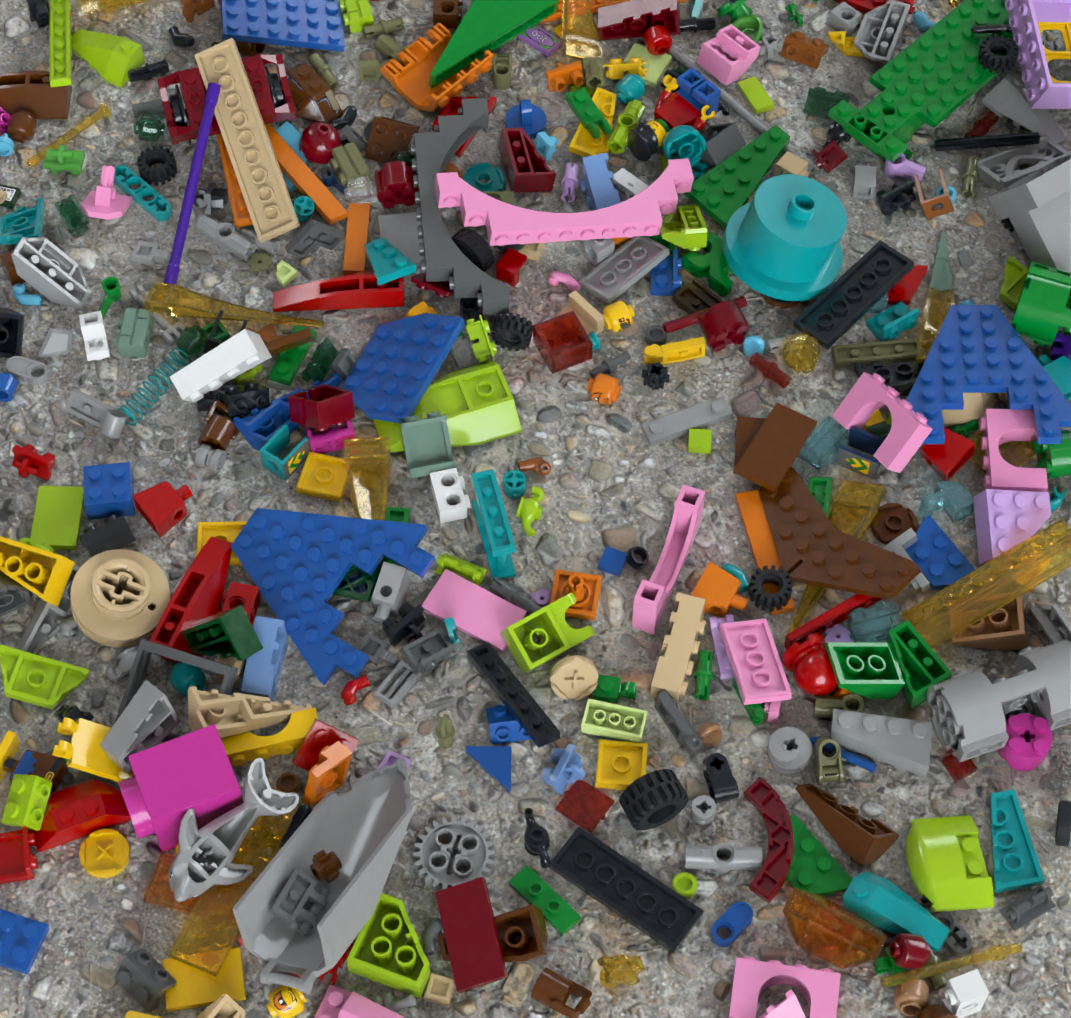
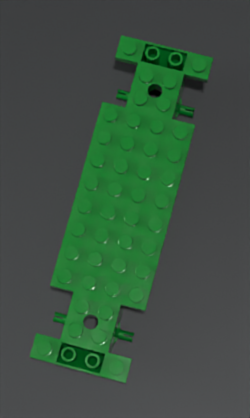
(924, 81)

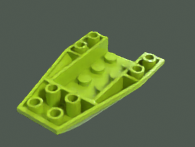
(475, 404)

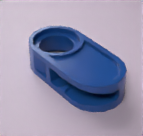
(736, 920)

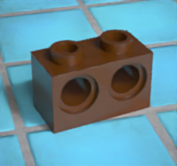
(447, 13)

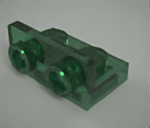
(820, 101)

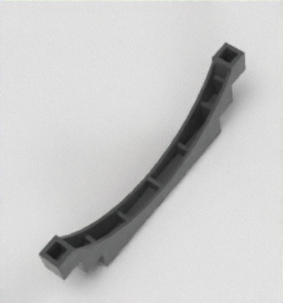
(441, 255)

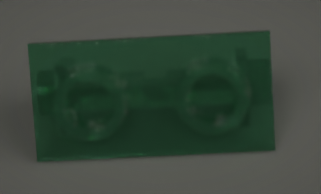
(321, 359)

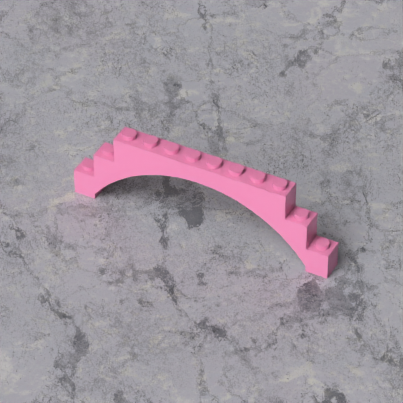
(517, 225)

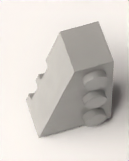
(140, 726)

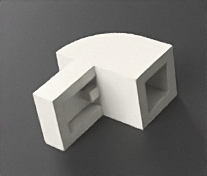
(94, 336)

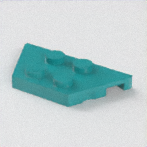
(22, 223)

